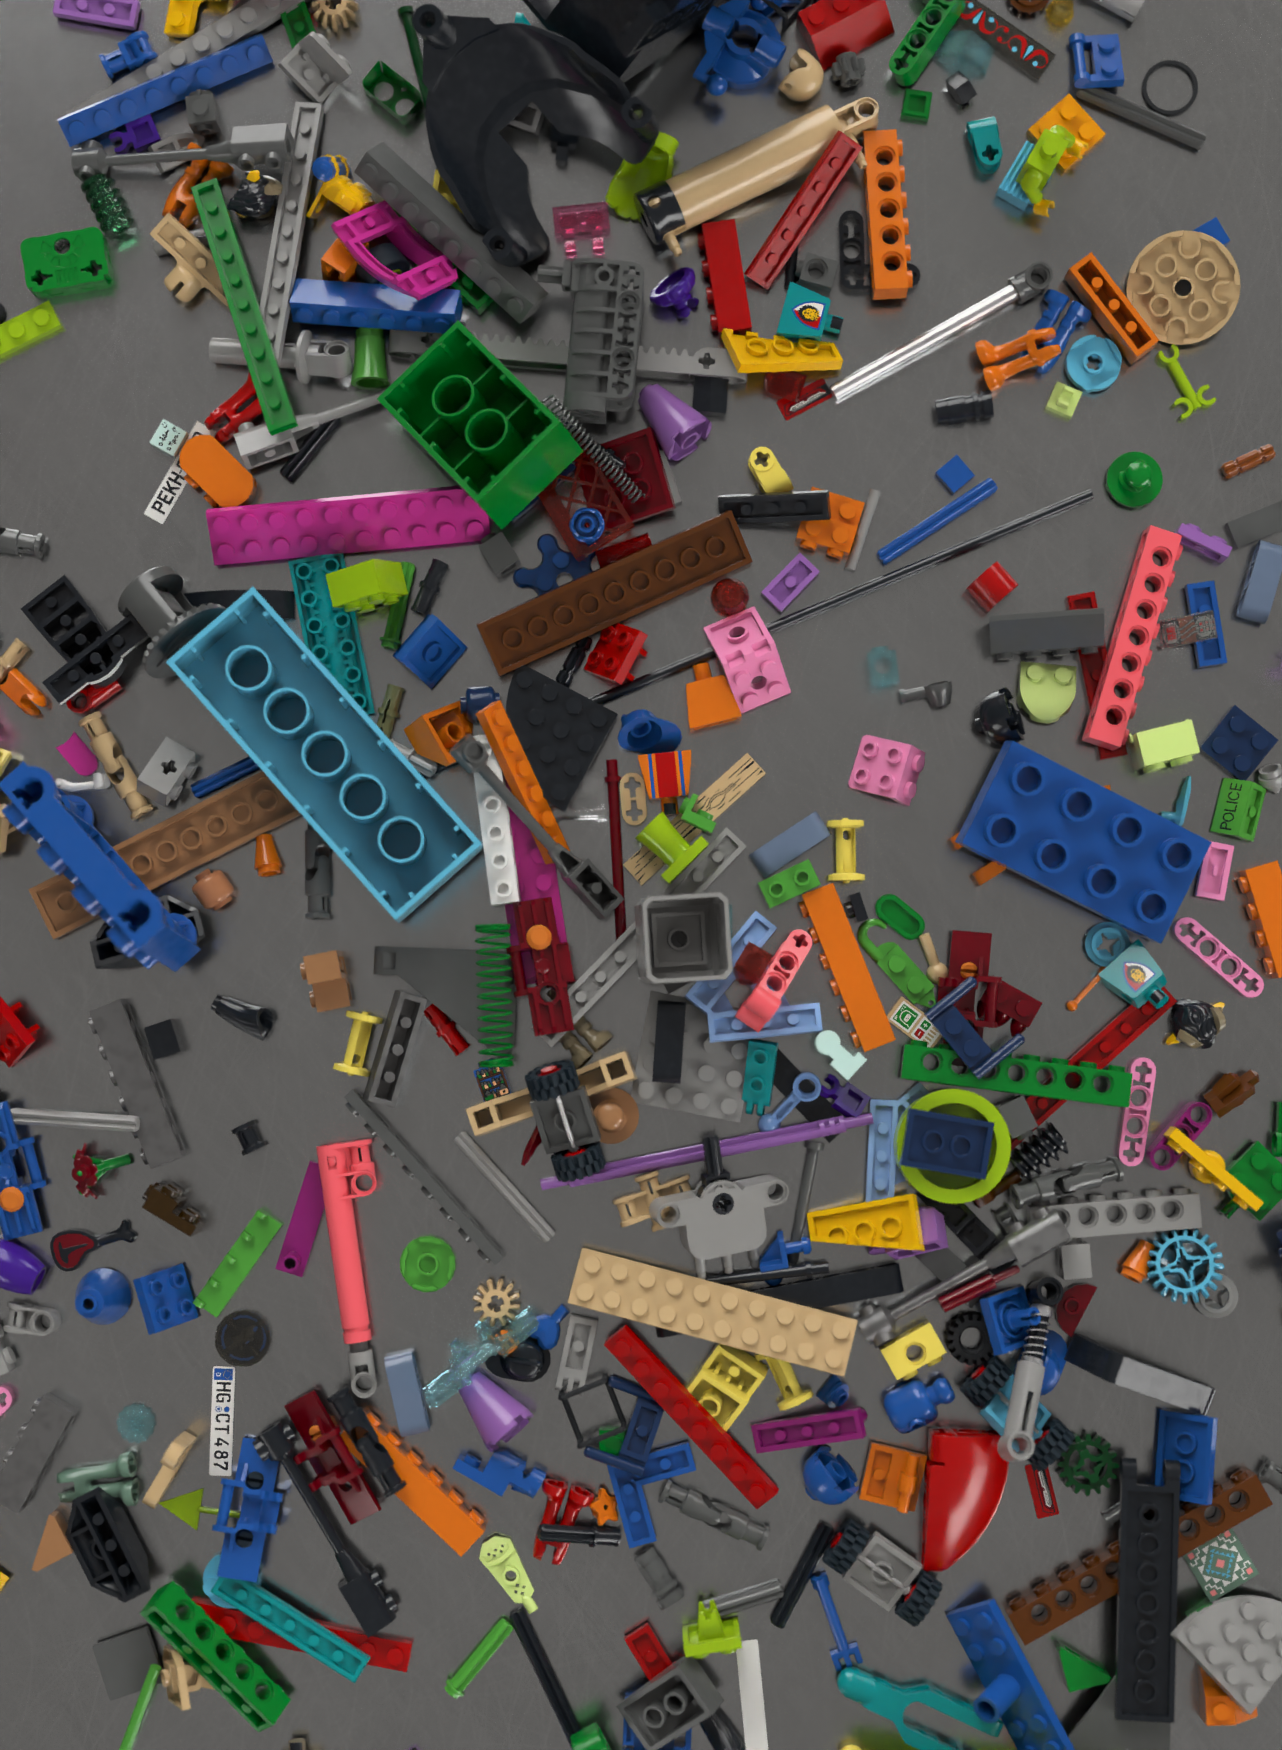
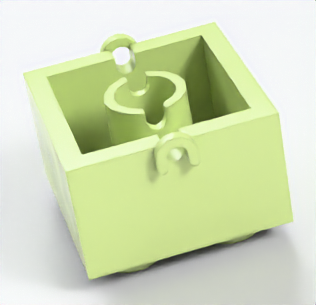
(1162, 745)

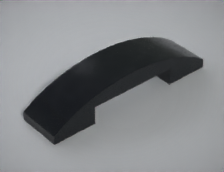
(281, 601)

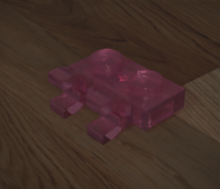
(581, 220)

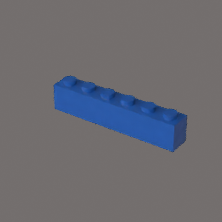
(372, 306)

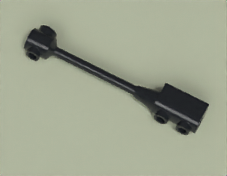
(360, 1585)

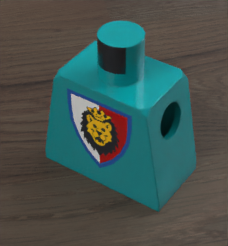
(806, 315)
(1136, 977)

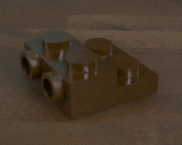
(168, 1203)

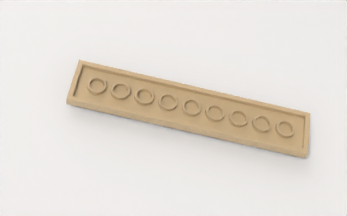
(713, 1312)

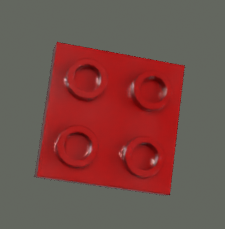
(616, 653)
(13, 1035)

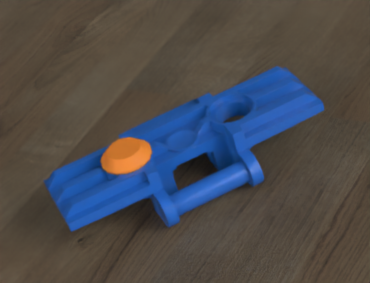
(17, 1201)

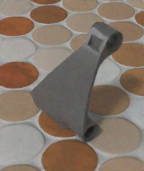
(450, 984)
(1103, 1732)

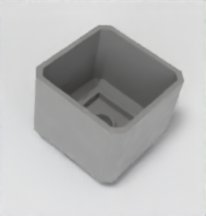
(707, 934)

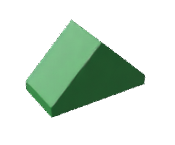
(1079, 1671)

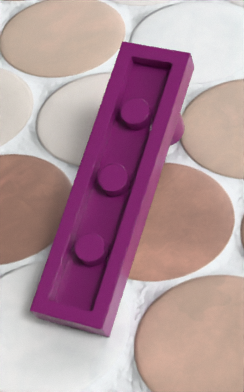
(303, 1224)
(809, 1430)

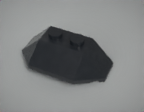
(109, 956)
(107, 1546)

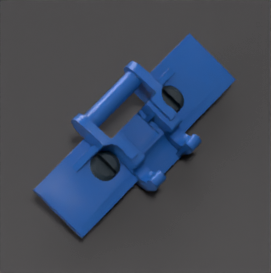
(258, 1515)

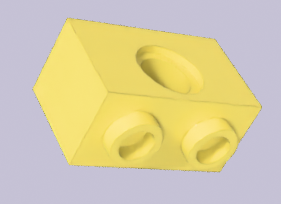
(920, 1335)

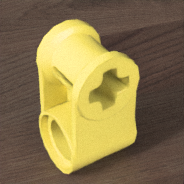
(772, 476)

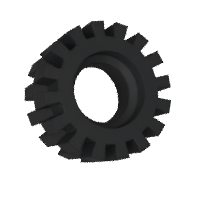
(953, 1339)

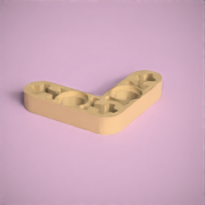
(171, 1463)

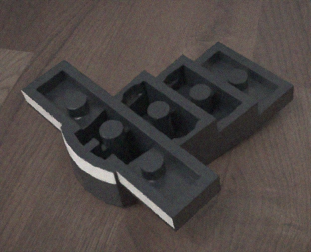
(81, 639)

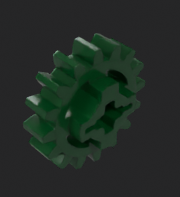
(1097, 1459)

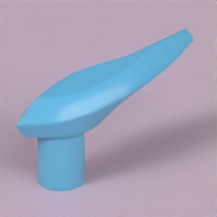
(1181, 805)

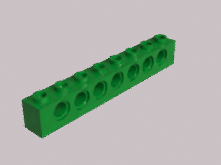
(1115, 1095)

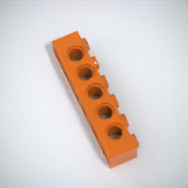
(886, 283)

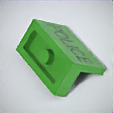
(1238, 809)

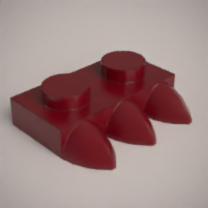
(1011, 1004)

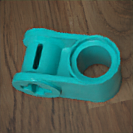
(985, 140)

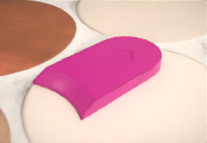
(79, 755)

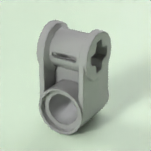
(25, 1319)

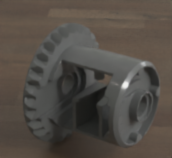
(164, 615)

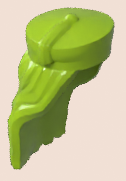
(632, 178)

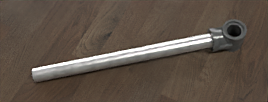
(1019, 289)

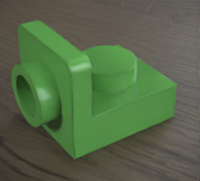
(700, 820)

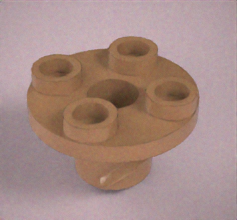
(615, 1115)

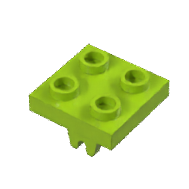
(711, 1633)

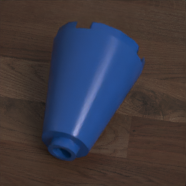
(103, 1296)

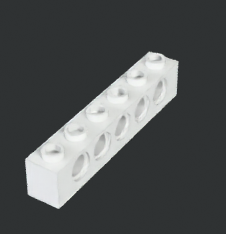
(496, 836)

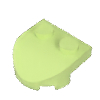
(1046, 690)

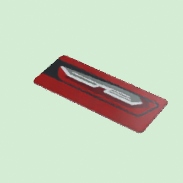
(810, 396)
(1042, 1492)

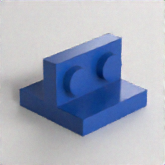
(430, 650)

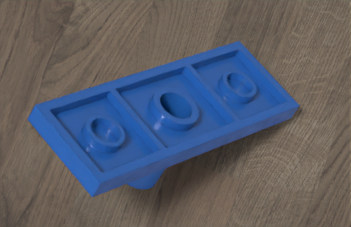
(1008, 1679)

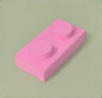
(1214, 872)

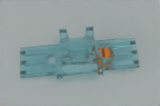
(464, 1362)

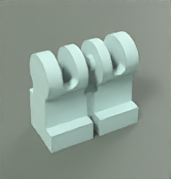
(841, 1061)

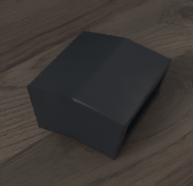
(710, 396)

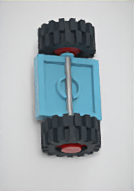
(994, 1383)

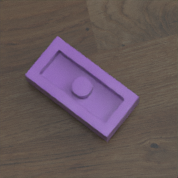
(1211, 547)
(790, 582)

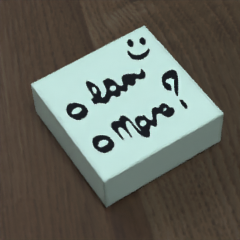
(169, 438)

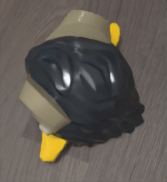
(256, 195)
(1196, 1023)

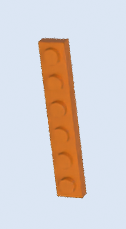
(519, 772)

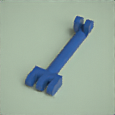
(843, 1649)

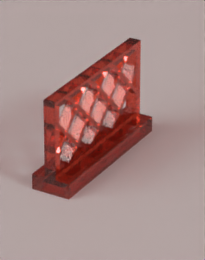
(561, 516)

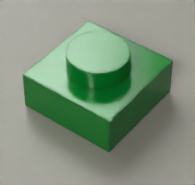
(613, 1444)

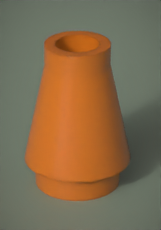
(266, 856)
(1135, 1265)

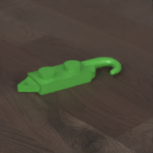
(897, 966)

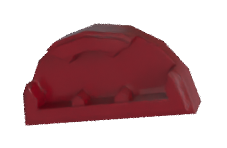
(1073, 1305)

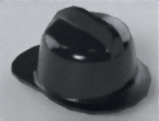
(524, 1364)

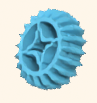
(1197, 1262)

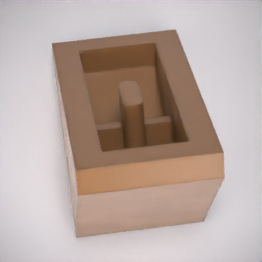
(53, 1543)

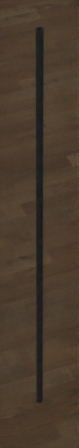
(845, 596)

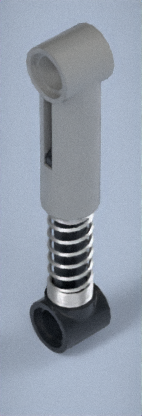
(1029, 1375)

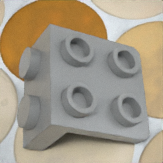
(315, 67)

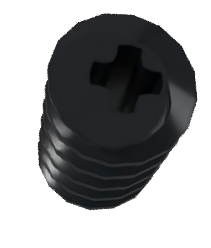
(1038, 1152)

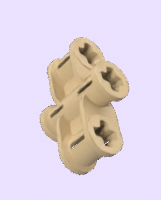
(641, 1200)

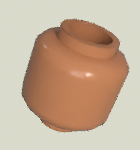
(213, 889)

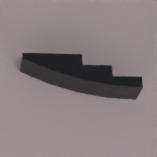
(968, 1229)

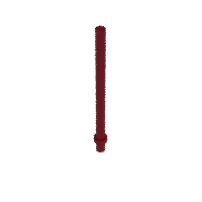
(612, 780)

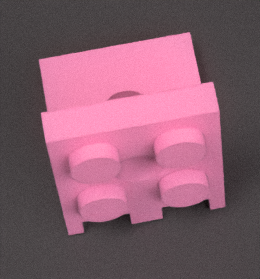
(748, 657)

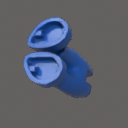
(1076, 313)

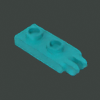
(759, 1075)

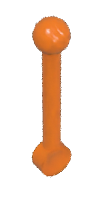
(1072, 1005)

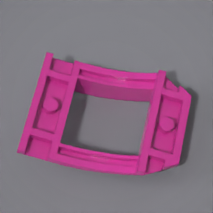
(434, 268)

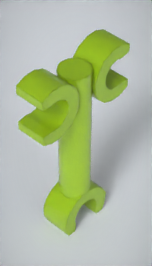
(1191, 400)

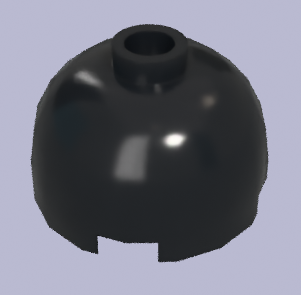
(999, 718)

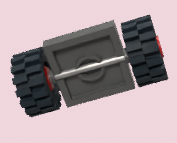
(565, 1120)

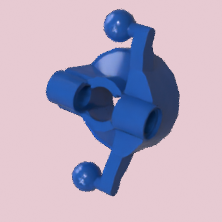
(734, 65)

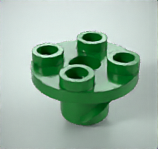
(1134, 479)

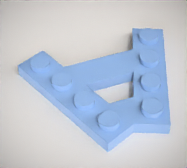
(711, 998)
(881, 1166)

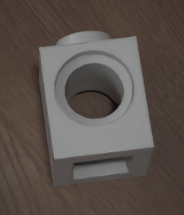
(1075, 1260)

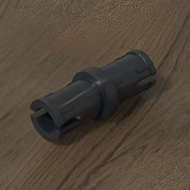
(429, 587)

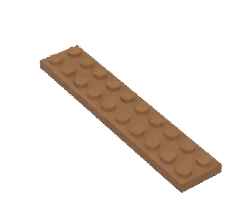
(177, 845)

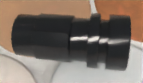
(960, 408)

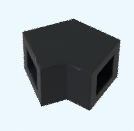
(960, 87)

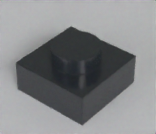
(855, 908)

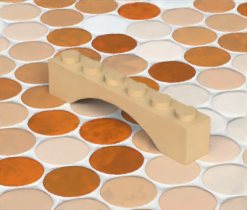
(516, 1106)

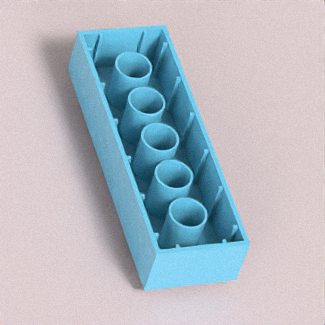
(325, 754)

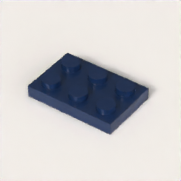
(946, 1143)

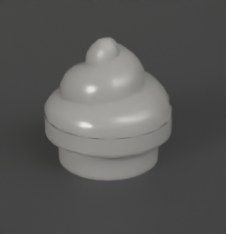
(1271, 777)

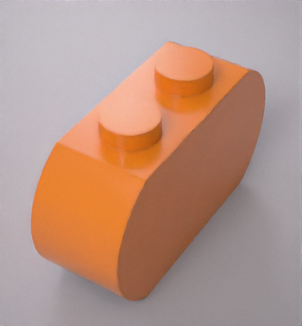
(217, 473)

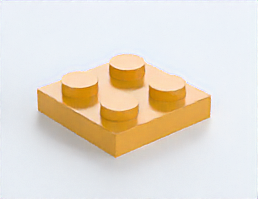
(1076, 121)

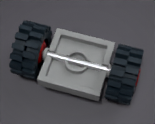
(882, 1572)

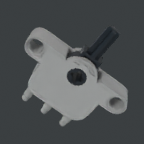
(724, 1228)

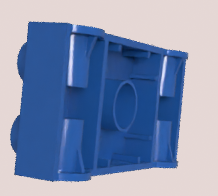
(1083, 841)
(101, 876)

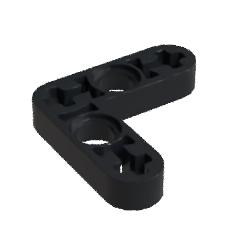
(857, 265)

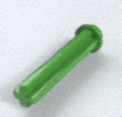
(397, 612)
(456, 1686)

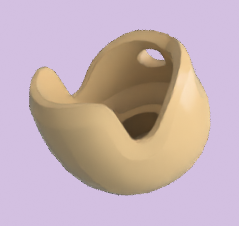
(804, 79)

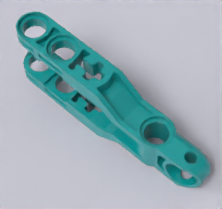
(891, 1700)

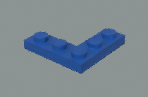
(630, 1494)

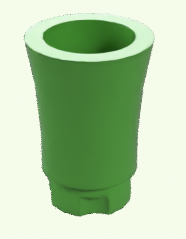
(369, 359)

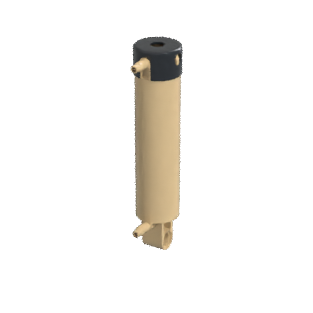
(748, 170)

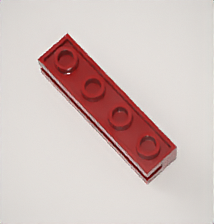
(725, 277)

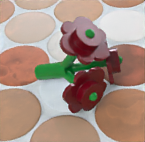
(88, 1174)

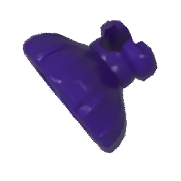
(675, 291)

